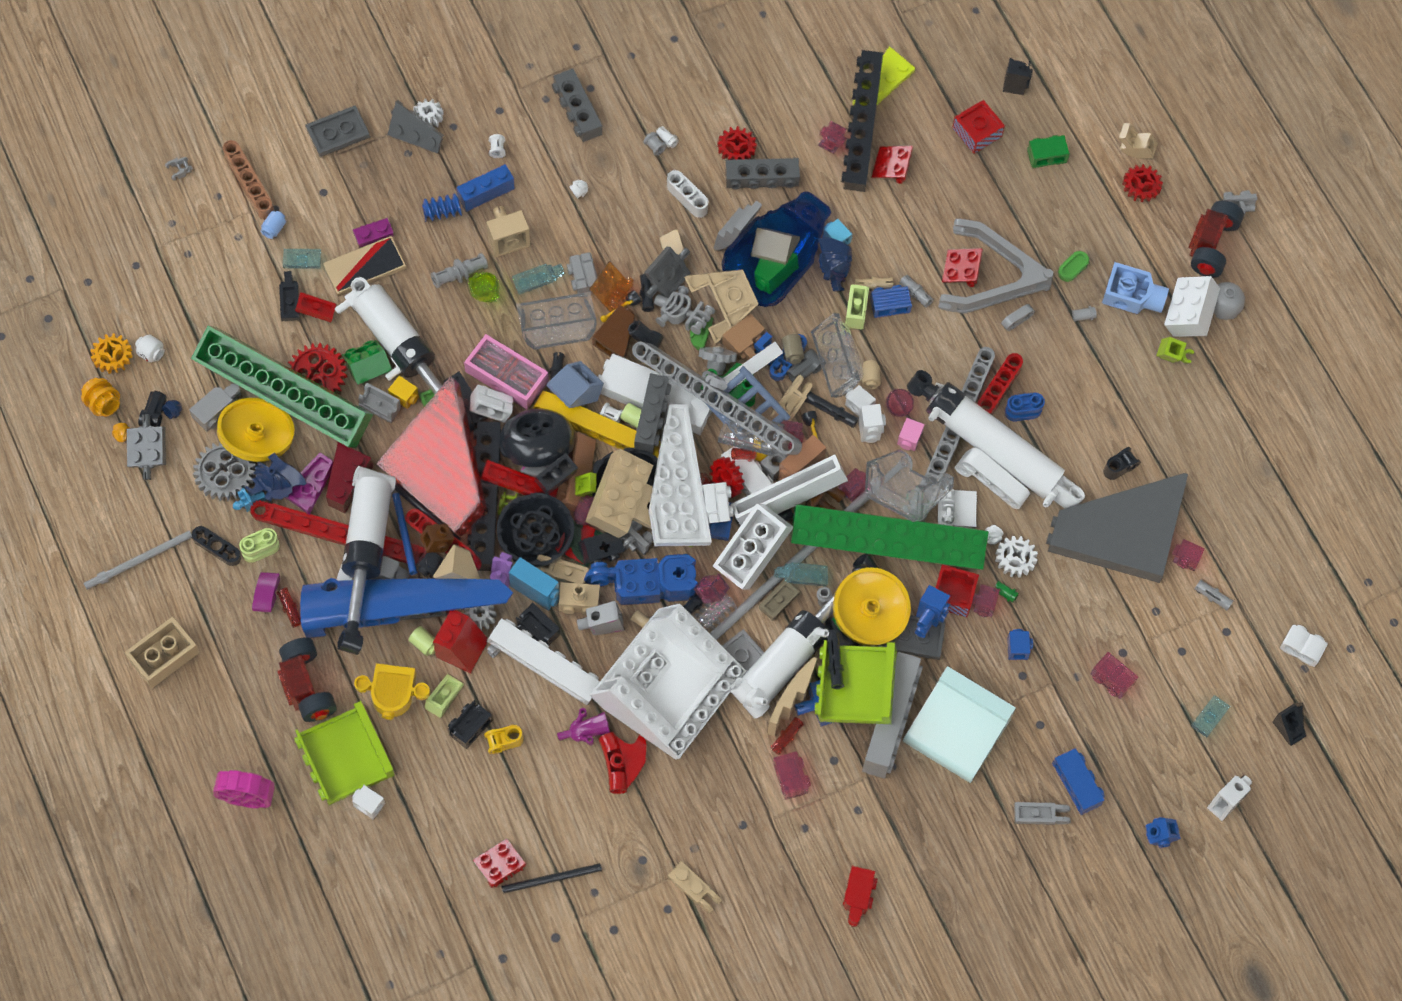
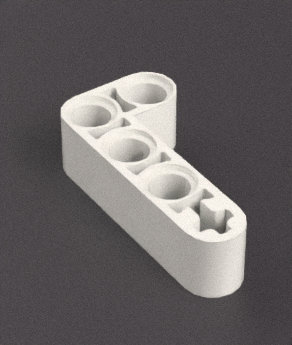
(993, 476)

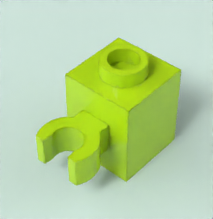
(1173, 350)

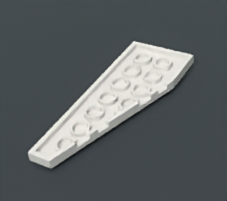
(677, 495)

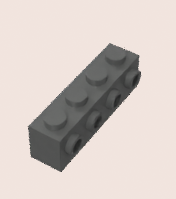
(651, 413)

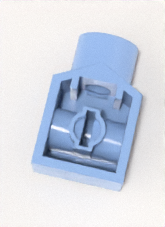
(1133, 290)

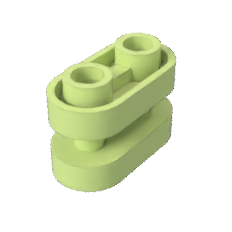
(259, 545)

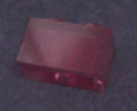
(1113, 675)
(791, 775)

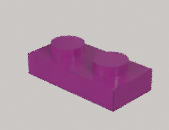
(373, 232)

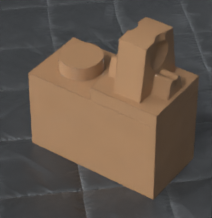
(743, 337)

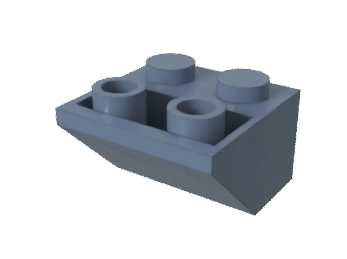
(576, 385)

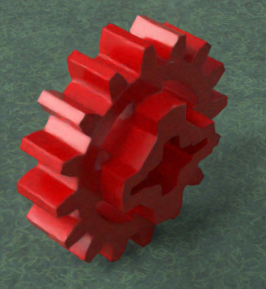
(745, 144)
(1142, 183)
(726, 471)

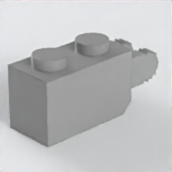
(211, 405)

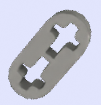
(1018, 317)

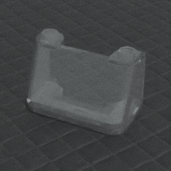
(903, 490)

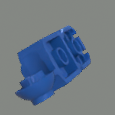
(647, 580)

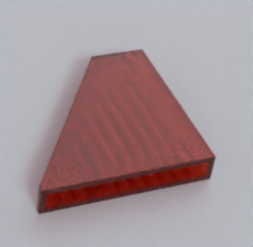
(438, 461)

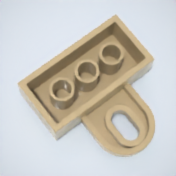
(622, 495)

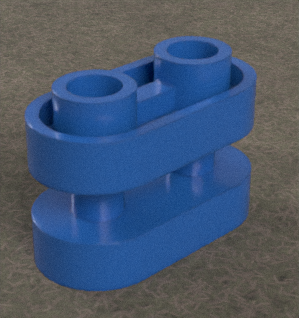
(1024, 406)

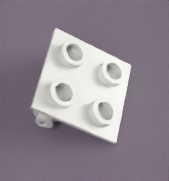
(958, 509)

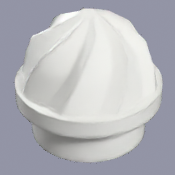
(579, 188)
(995, 534)

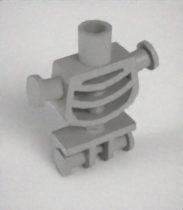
(678, 313)

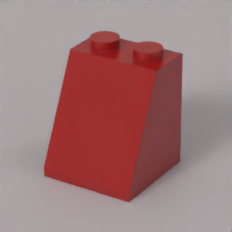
(459, 641)

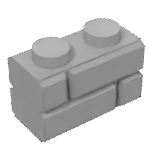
(583, 272)

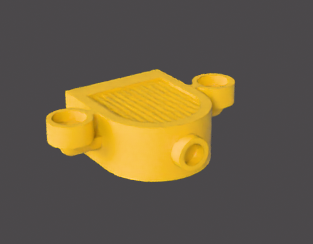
(392, 689)

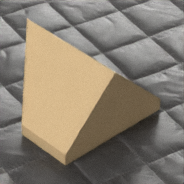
(457, 565)

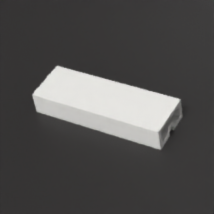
(628, 384)

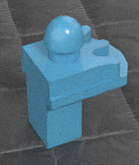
(247, 500)

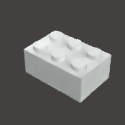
(1192, 306)

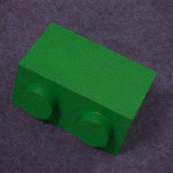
(1048, 151)

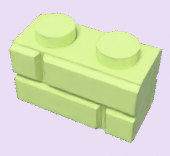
(857, 306)

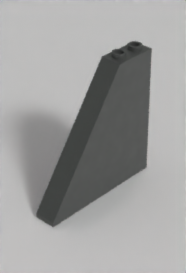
(1122, 530)

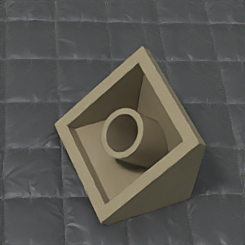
(774, 245)

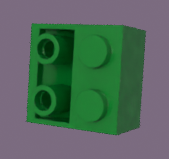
(366, 361)

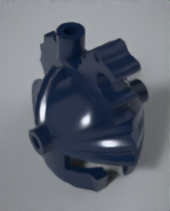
(835, 261)
(275, 480)

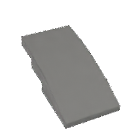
(736, 225)

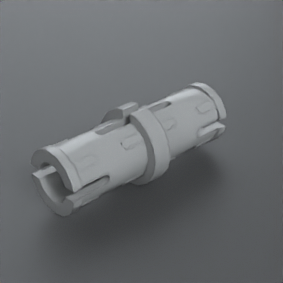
(916, 291)
(1214, 595)

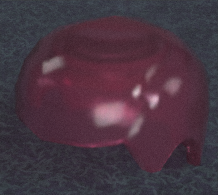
(899, 402)

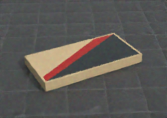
(368, 262)

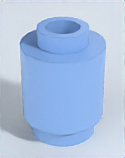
(273, 224)

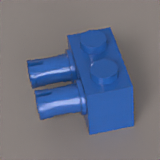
(931, 610)

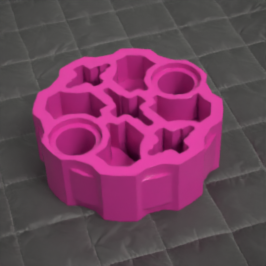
(244, 789)

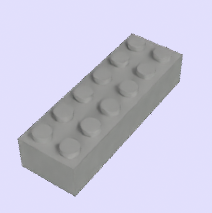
(886, 736)

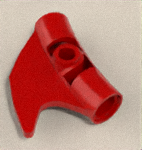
(631, 759)

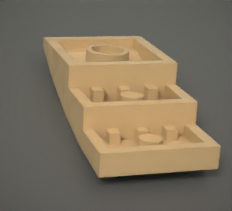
(794, 693)

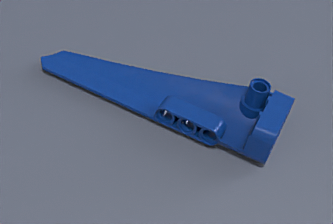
(393, 598)

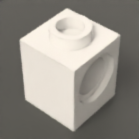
(857, 398)
(368, 801)

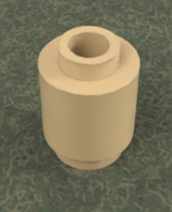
(872, 375)

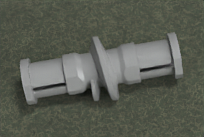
(458, 270)

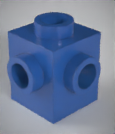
(1162, 832)

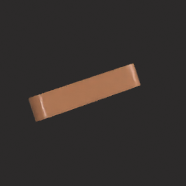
(246, 172)

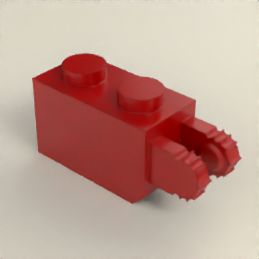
(858, 892)

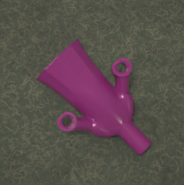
(586, 729)

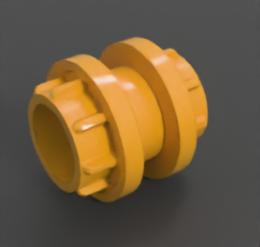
(100, 397)

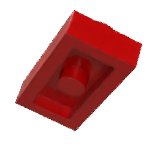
(315, 307)

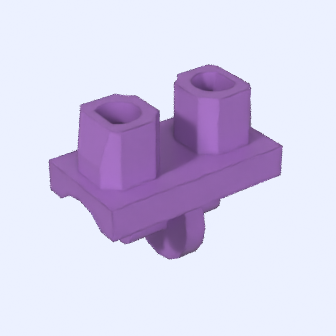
(501, 568)

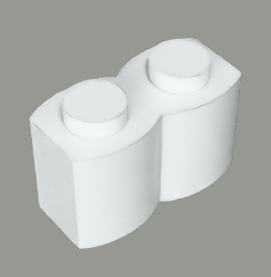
(1304, 645)

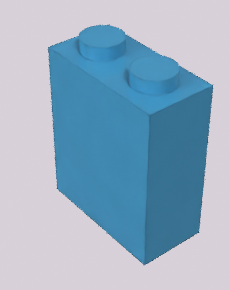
(534, 584)

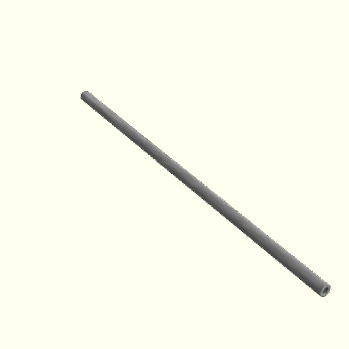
(773, 581)

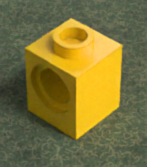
(404, 391)

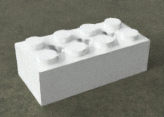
(741, 546)

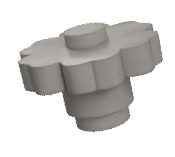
(717, 357)

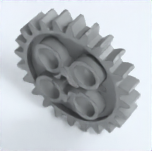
(235, 482)

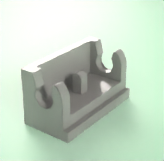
(379, 403)

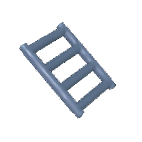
(757, 387)

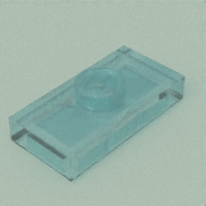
(302, 258)
(1210, 716)

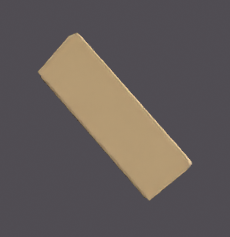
(673, 240)

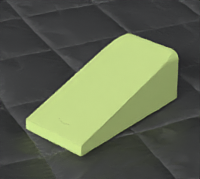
(443, 695)

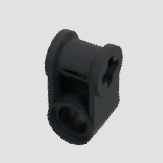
(1123, 462)

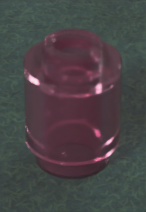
(583, 509)

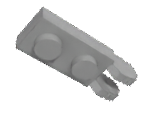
(1039, 813)

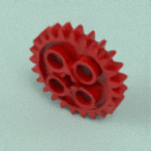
(303, 364)

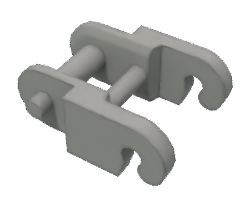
(177, 162)
(714, 380)

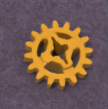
(102, 357)

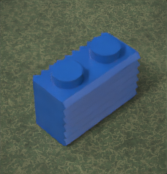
(890, 301)

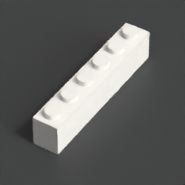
(793, 489)
(543, 661)

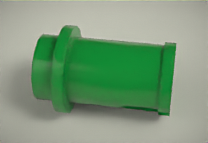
(1007, 592)

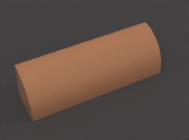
(582, 456)

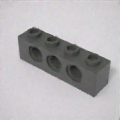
(569, 82)
(769, 167)

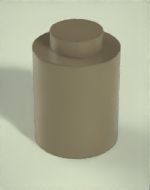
(793, 348)

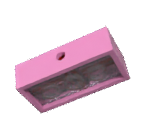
(506, 371)

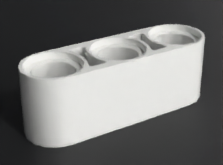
(686, 186)

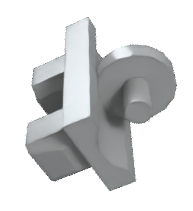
(1244, 200)
(635, 541)

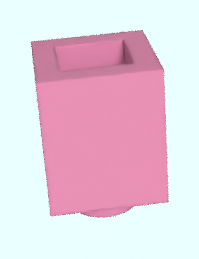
(910, 434)

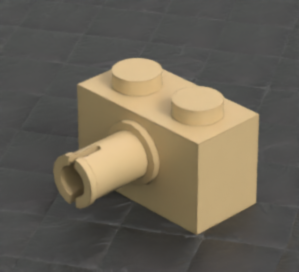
(578, 597)

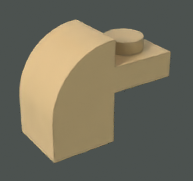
(1137, 144)

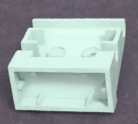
(959, 724)

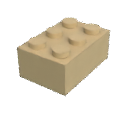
(162, 652)

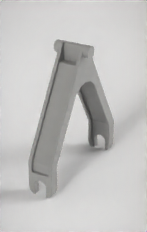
(1033, 278)

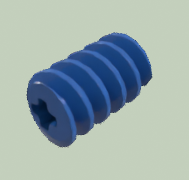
(441, 207)

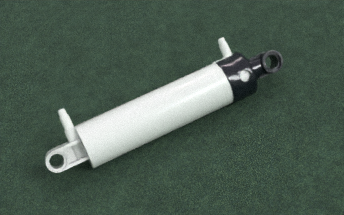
(996, 440)

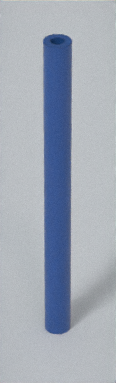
(404, 534)

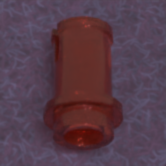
(743, 454)

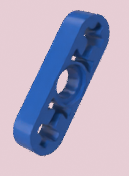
(786, 365)

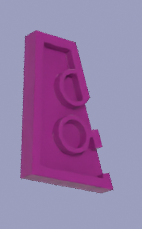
(316, 476)

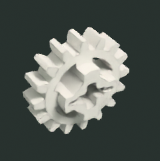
(1014, 564)

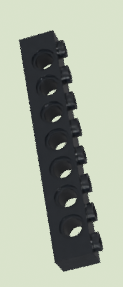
(858, 180)
(486, 432)

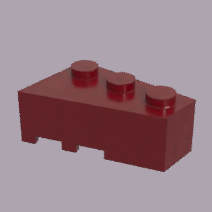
(340, 487)

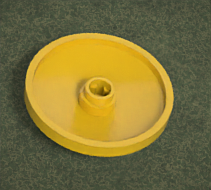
(255, 429)
(871, 606)

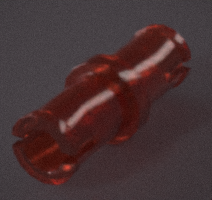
(289, 607)
(787, 735)

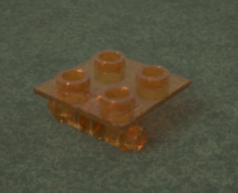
(611, 287)

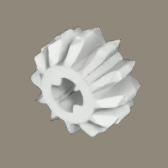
(429, 112)
(486, 618)

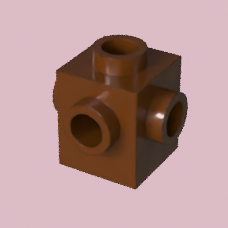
(437, 538)

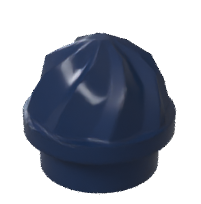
(172, 408)

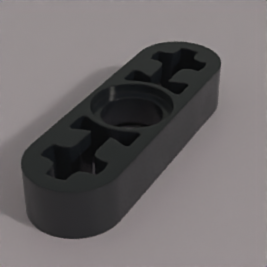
(212, 537)

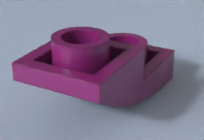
(265, 591)

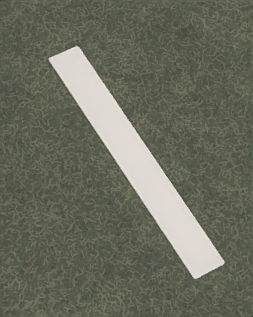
(753, 365)

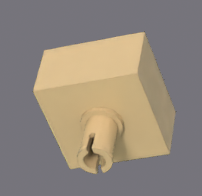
(507, 232)

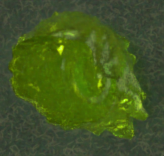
(484, 287)

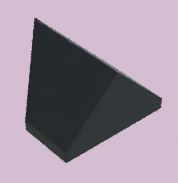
(1291, 723)

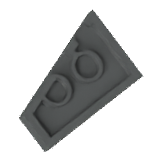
(413, 130)

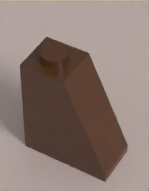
(613, 334)

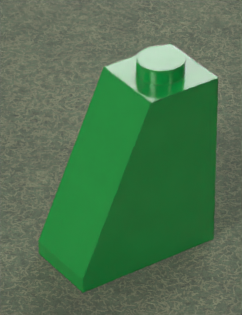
(772, 274)

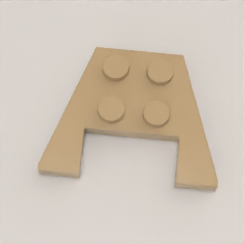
(732, 294)

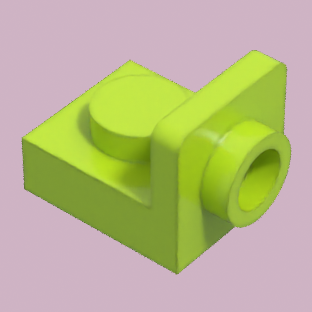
(585, 484)

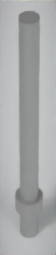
(103, 577)

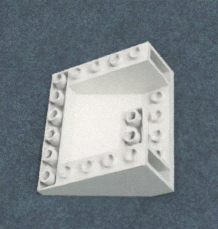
(669, 680)

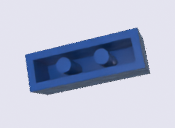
(485, 187)
(1078, 781)

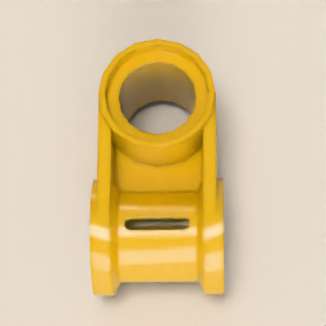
(502, 739)

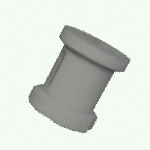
(655, 143)

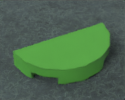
(699, 341)

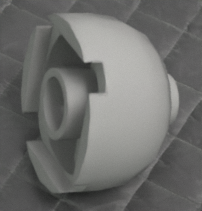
(1229, 301)

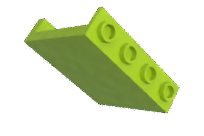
(866, 689)
(344, 754)

